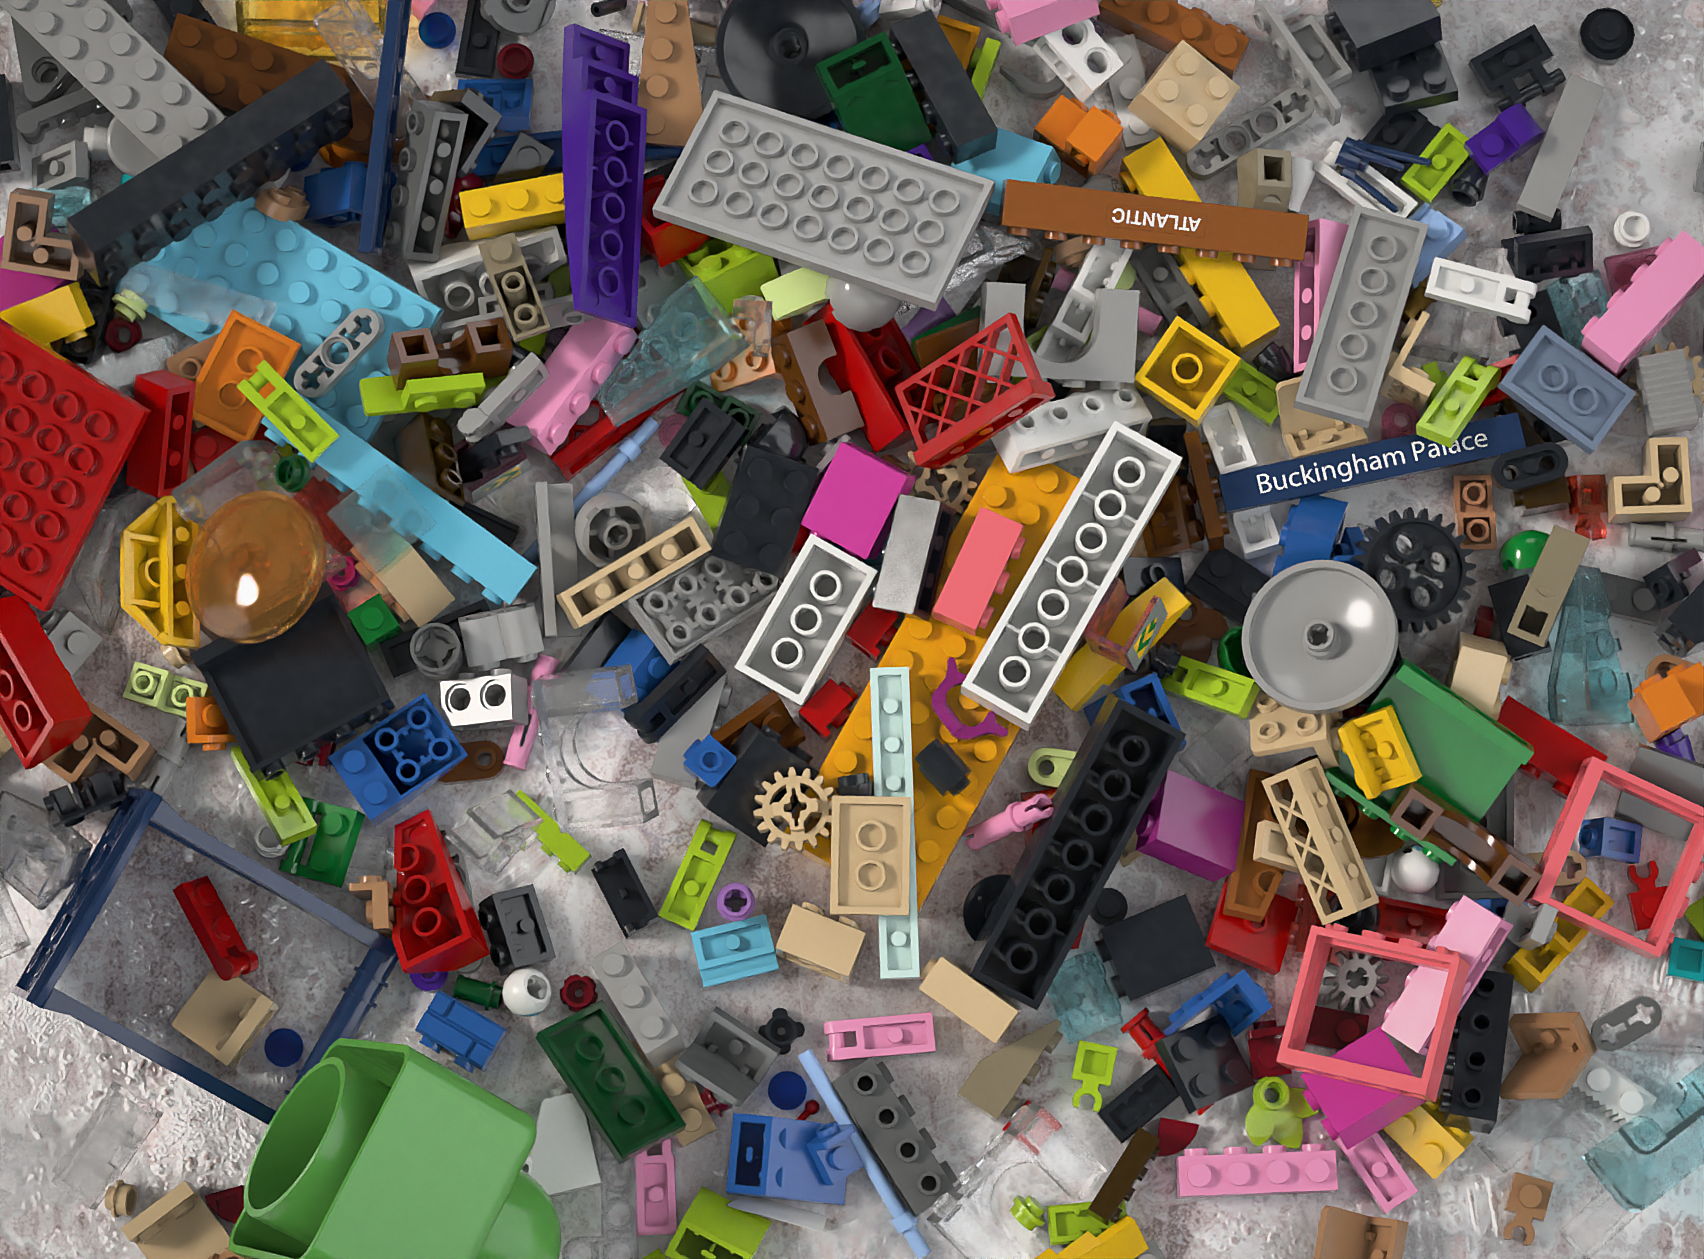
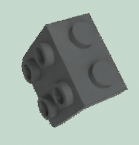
(727, 1058)

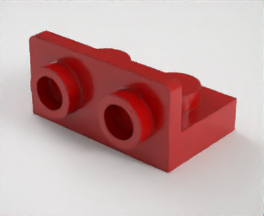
(1409, 921)

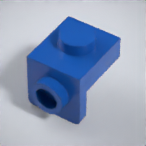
(708, 761)

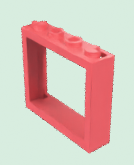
(1687, 870)
(1371, 943)

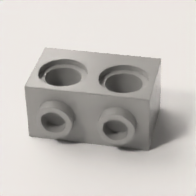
(484, 708)

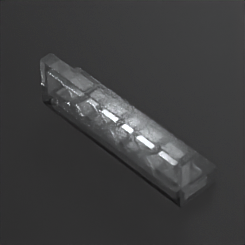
(359, 49)

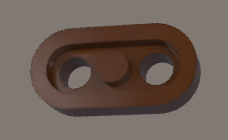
(470, 770)

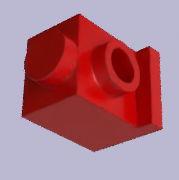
(871, 631)
(828, 708)

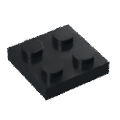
(1414, 81)
(1204, 1063)

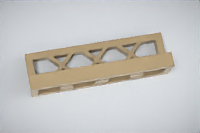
(1326, 838)

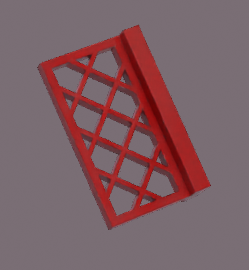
(979, 423)
(597, 438)

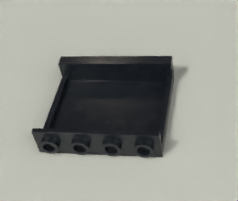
(296, 688)

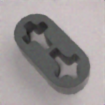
(1630, 1032)

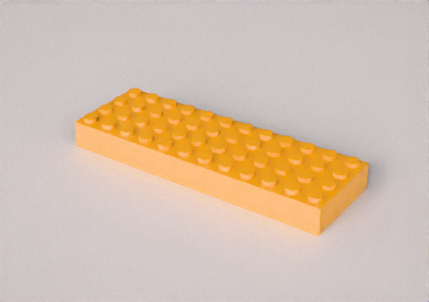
(1031, 499)

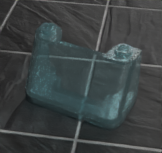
(1645, 1162)

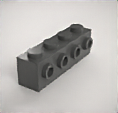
(425, 180)
(893, 1136)

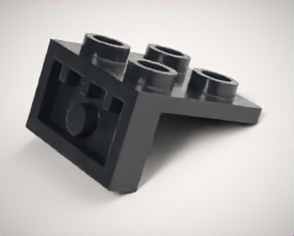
(1551, 254)

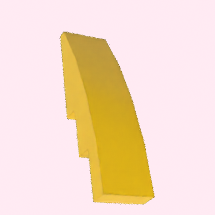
(1089, 670)
(1119, 1241)

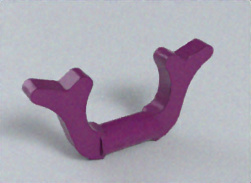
(949, 718)

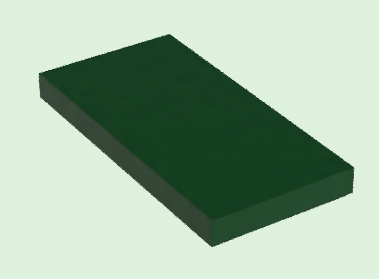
(610, 1081)

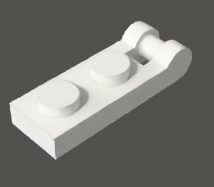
(1355, 194)
(1480, 290)

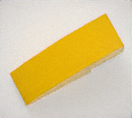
(1534, 966)

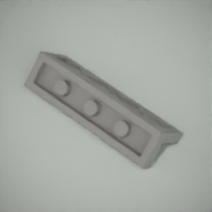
(555, 554)

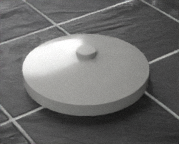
(1320, 637)

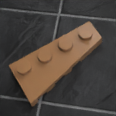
(669, 75)

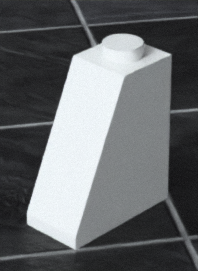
(564, 1146)

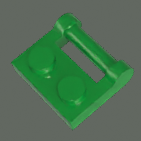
(331, 846)

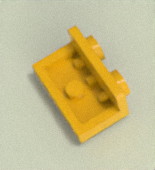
(1378, 751)
(1426, 1138)

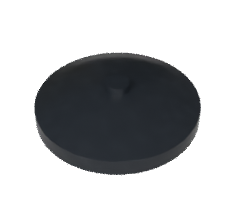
(772, 48)

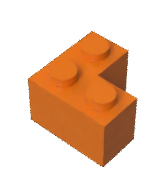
(1080, 136)
(1669, 702)

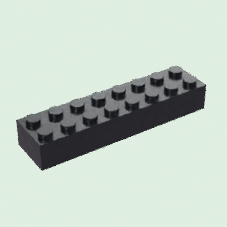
(211, 173)
(1073, 851)

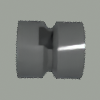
(437, 651)

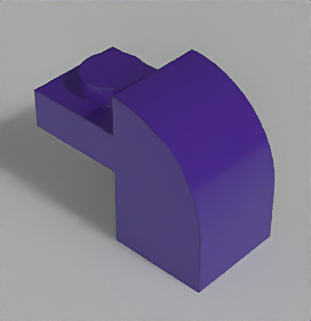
(1504, 138)

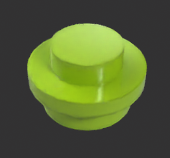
(1028, 1212)

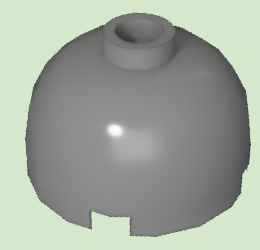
(858, 306)
(611, 527)

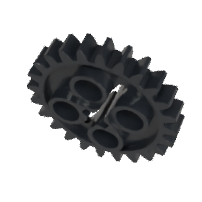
(1425, 539)

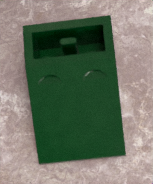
(874, 95)

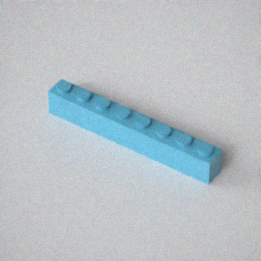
(455, 536)

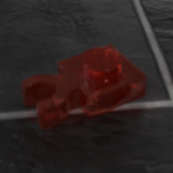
(1588, 500)

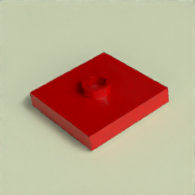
(1250, 941)

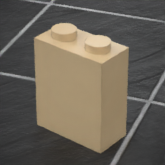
(968, 998)

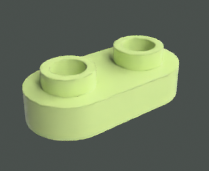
(1058, 758)

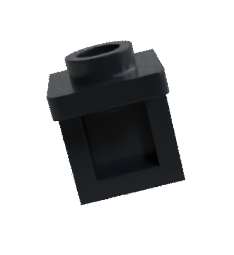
(1169, 434)

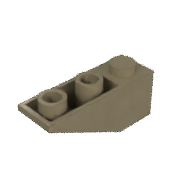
(1264, 184)
(513, 287)
(1548, 586)
(999, 1075)

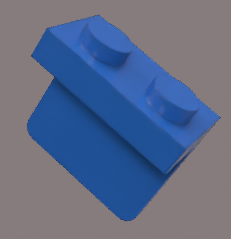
(1235, 998)

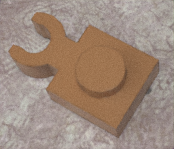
(1528, 1201)

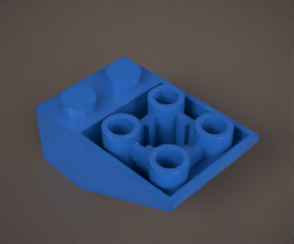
(398, 759)
(774, 1163)

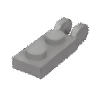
(503, 400)

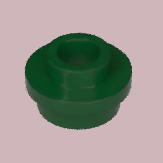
(292, 473)

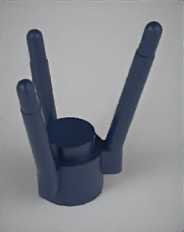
(1357, 155)

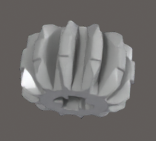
(1361, 992)

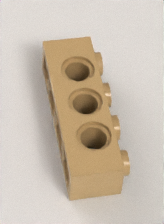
(633, 572)

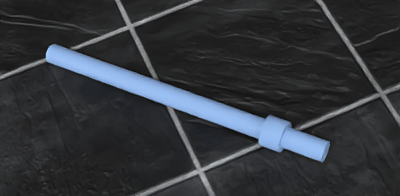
(627, 450)
(903, 1219)

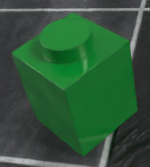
(374, 622)

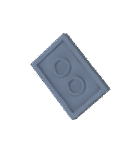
(1566, 389)

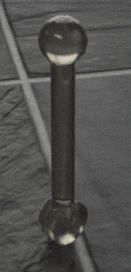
(990, 276)

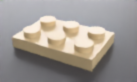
(870, 855)

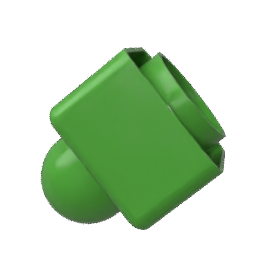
(394, 1163)

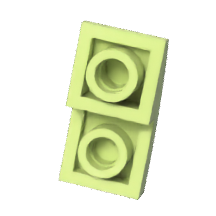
(795, 292)
(162, 689)

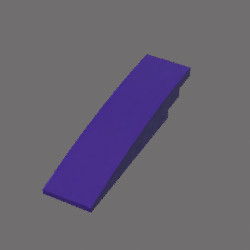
(602, 174)

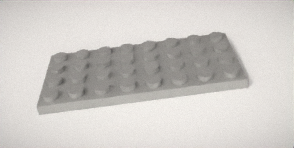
(824, 199)

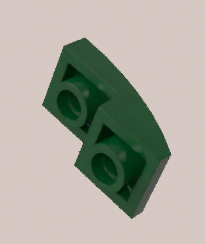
(735, 408)

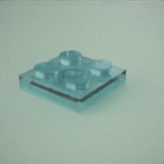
(382, 518)

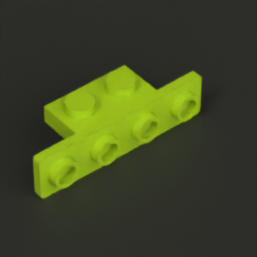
(424, 394)

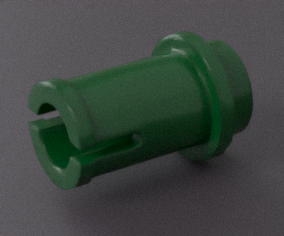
(478, 992)

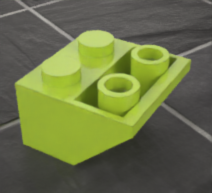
(729, 270)
(716, 1230)

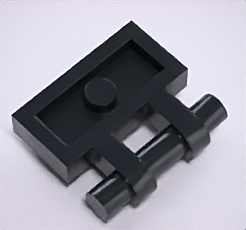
(1513, 59)

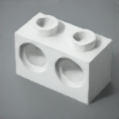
(1071, 60)

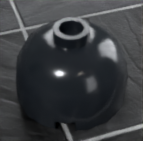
(782, 437)

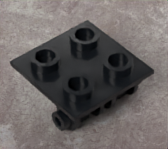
(104, 794)

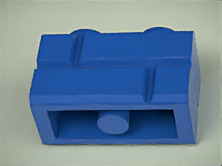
(461, 1032)

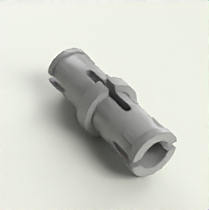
(1666, 537)
(168, 759)

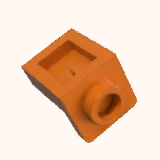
(206, 723)

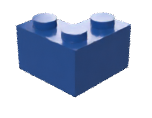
(339, 194)
(1311, 531)

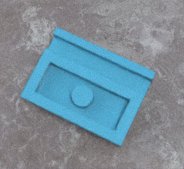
(734, 951)

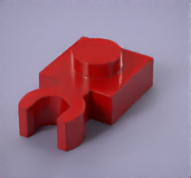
(1647, 898)

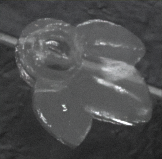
(663, 500)

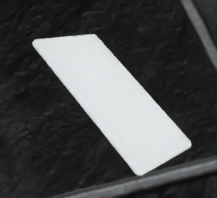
(780, 1212)

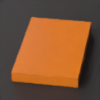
(233, 357)

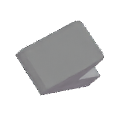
(63, 167)

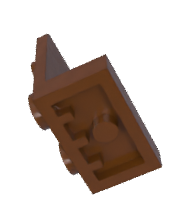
(938, 344)

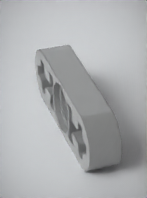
(351, 326)

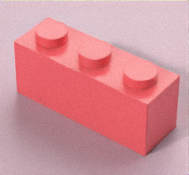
(979, 572)

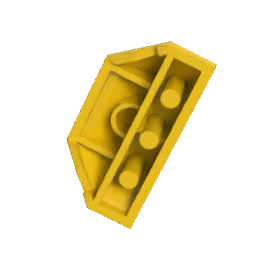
(153, 574)

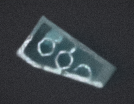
(679, 348)
(1585, 669)

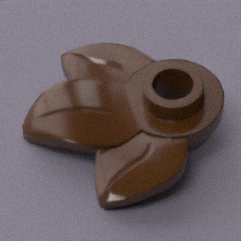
(1196, 634)

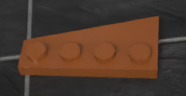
(1252, 882)

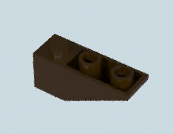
(428, 453)
(1542, 498)

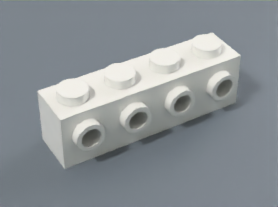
(1069, 427)

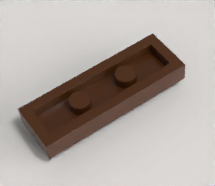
(1206, 490)

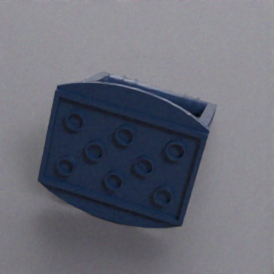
(95, 886)

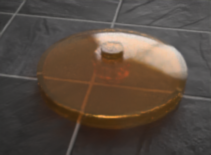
(255, 567)

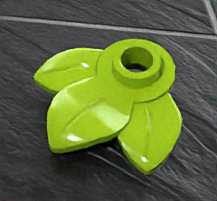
(1279, 1119)

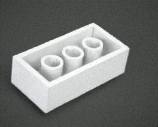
(807, 621)

